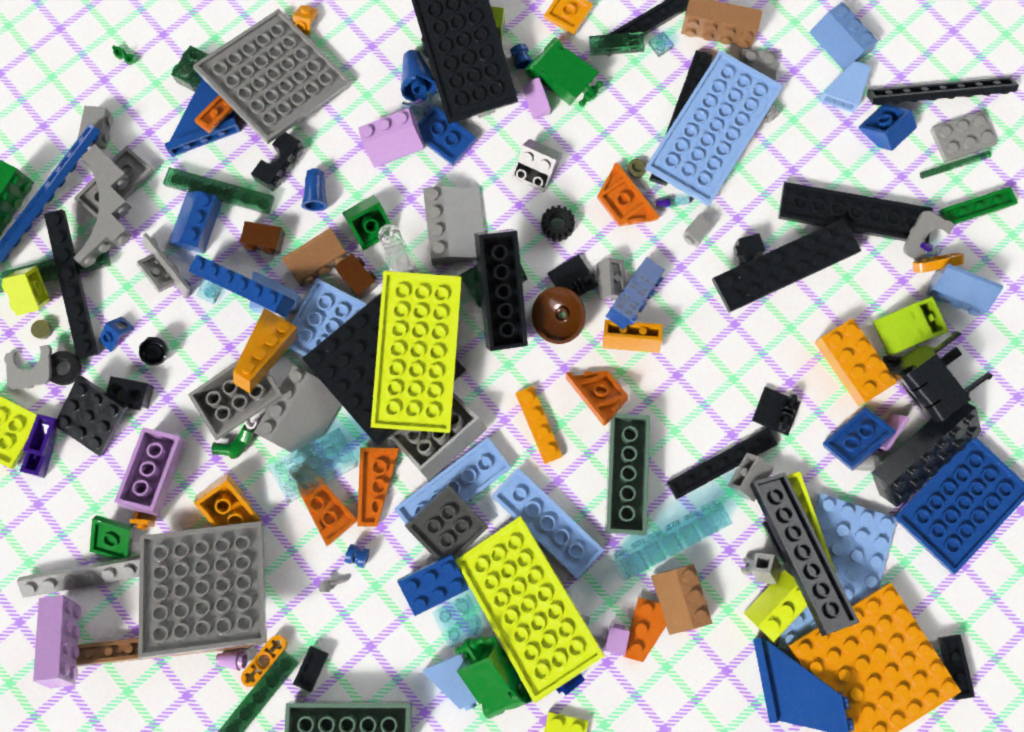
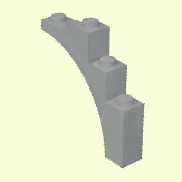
(112, 207)

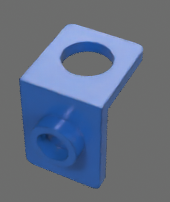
(111, 333)

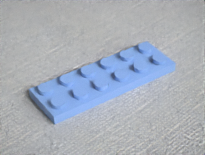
(466, 476)
(548, 523)

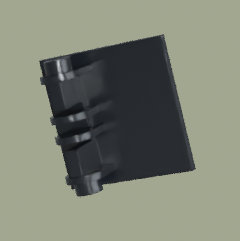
(573, 276)
(776, 410)

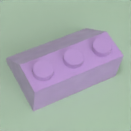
(391, 137)

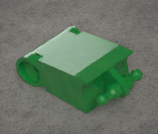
(564, 73)
(491, 676)

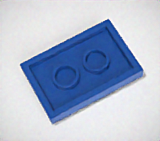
(445, 139)
(859, 438)
(432, 584)

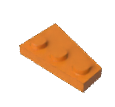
(644, 629)

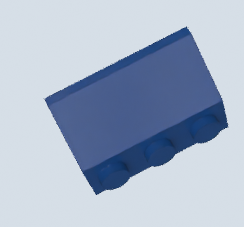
(195, 221)

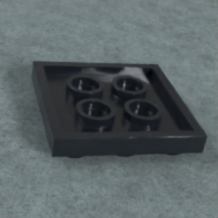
(90, 415)

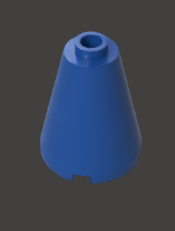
(416, 77)

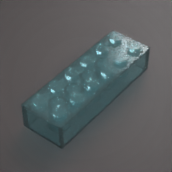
(671, 541)

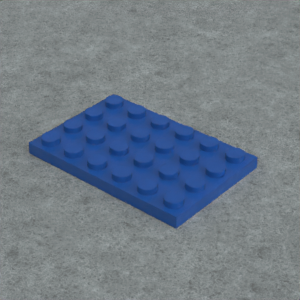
(962, 505)

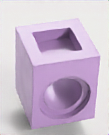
(616, 639)

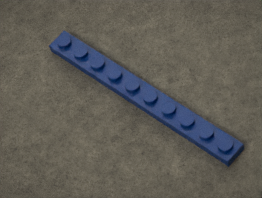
(46, 191)

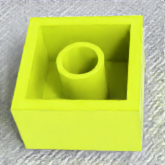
(25, 290)

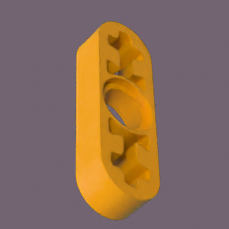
(937, 262)
(250, 669)

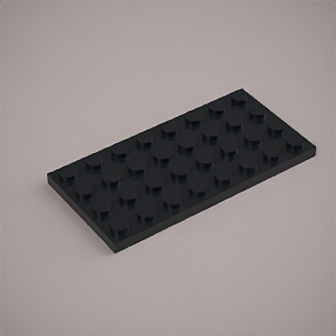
(465, 56)

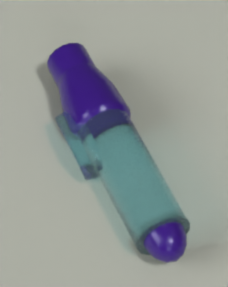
(671, 203)
(929, 248)

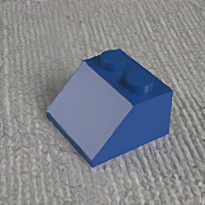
(888, 126)

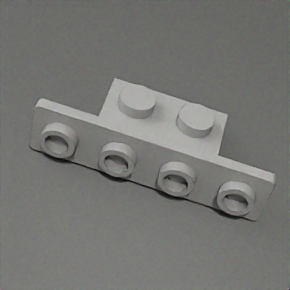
(160, 270)

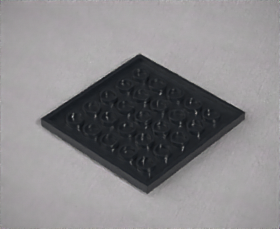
(348, 364)

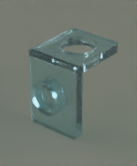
(417, 110)

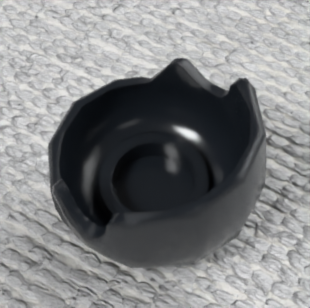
(153, 351)

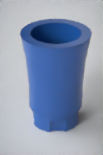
(314, 191)

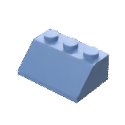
(843, 36)
(964, 290)

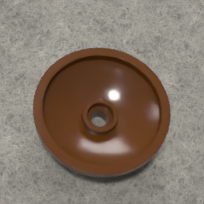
(548, 317)

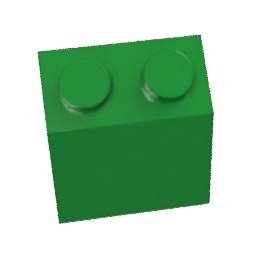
(366, 220)

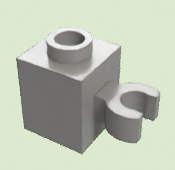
(764, 568)

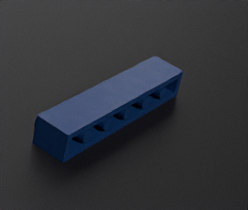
(242, 286)

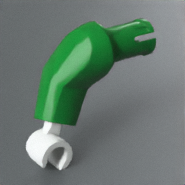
(237, 446)

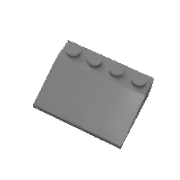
(452, 220)
(227, 405)
(301, 412)
(435, 450)

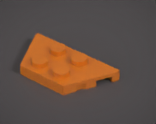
(624, 200)
(599, 393)

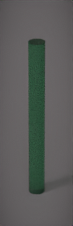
(956, 164)

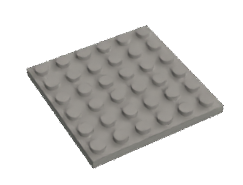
(272, 75)
(201, 590)

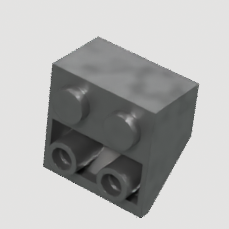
(536, 165)

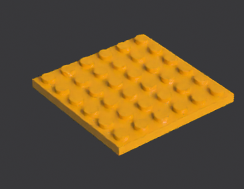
(879, 664)

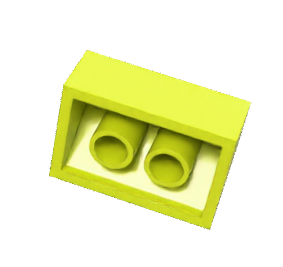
(777, 607)

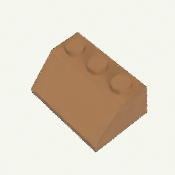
(315, 258)
(681, 599)

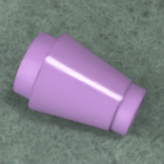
(234, 659)

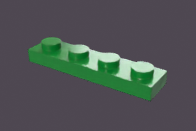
(979, 206)

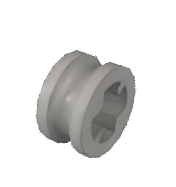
(772, 114)

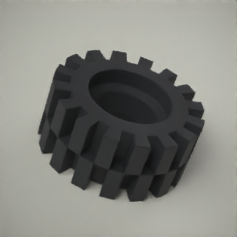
(561, 213)

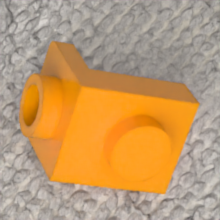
(304, 18)
(143, 521)

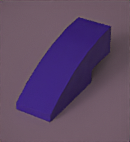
(39, 446)

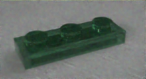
(616, 44)

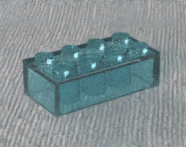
(313, 465)

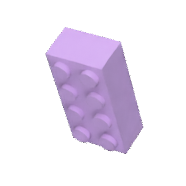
(150, 471)
(56, 642)

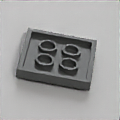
(446, 524)

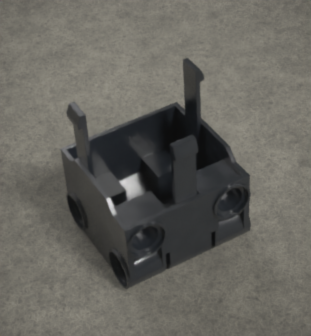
(930, 382)

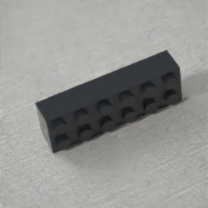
(501, 289)
(925, 454)

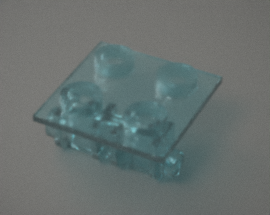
(458, 620)

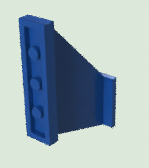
(189, 134)
(797, 694)

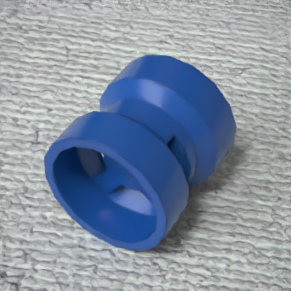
(520, 54)
(357, 556)

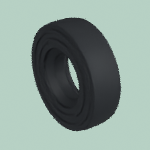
(75, 368)

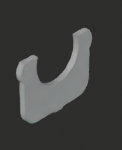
(924, 225)
(38, 375)

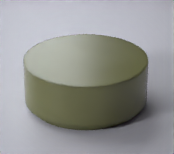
(636, 168)
(41, 329)

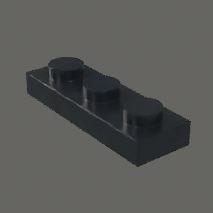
(956, 664)

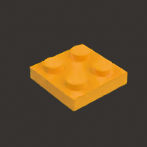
(568, 14)

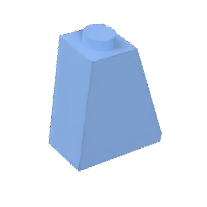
(847, 88)
(268, 282)
(447, 679)

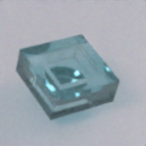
(661, 44)
(209, 291)

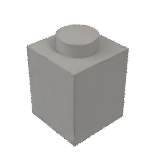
(697, 231)

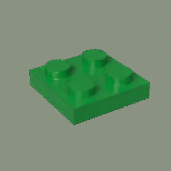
(111, 538)

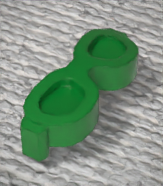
(121, 54)

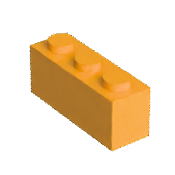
(638, 337)

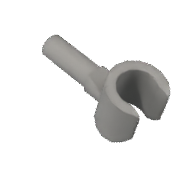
(324, 586)

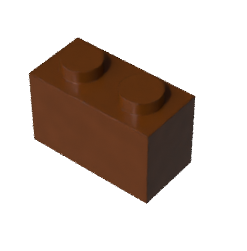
(262, 238)
(356, 276)

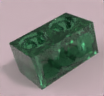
(185, 67)

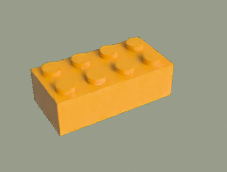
(855, 362)

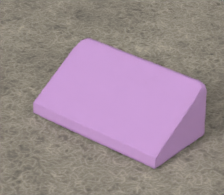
(536, 98)
(897, 422)

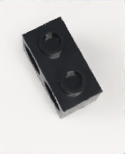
(130, 390)

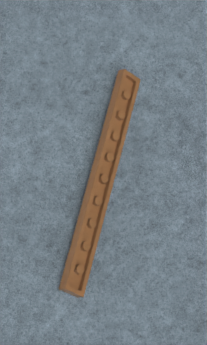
(121, 651)

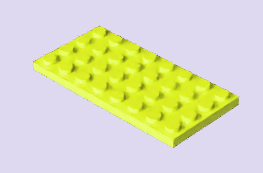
(416, 352)
(529, 609)

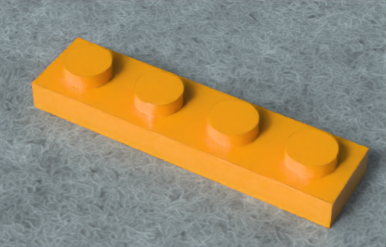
(538, 425)

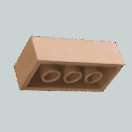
(721, 22)

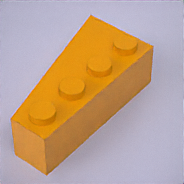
(264, 348)

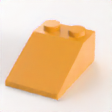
(225, 503)

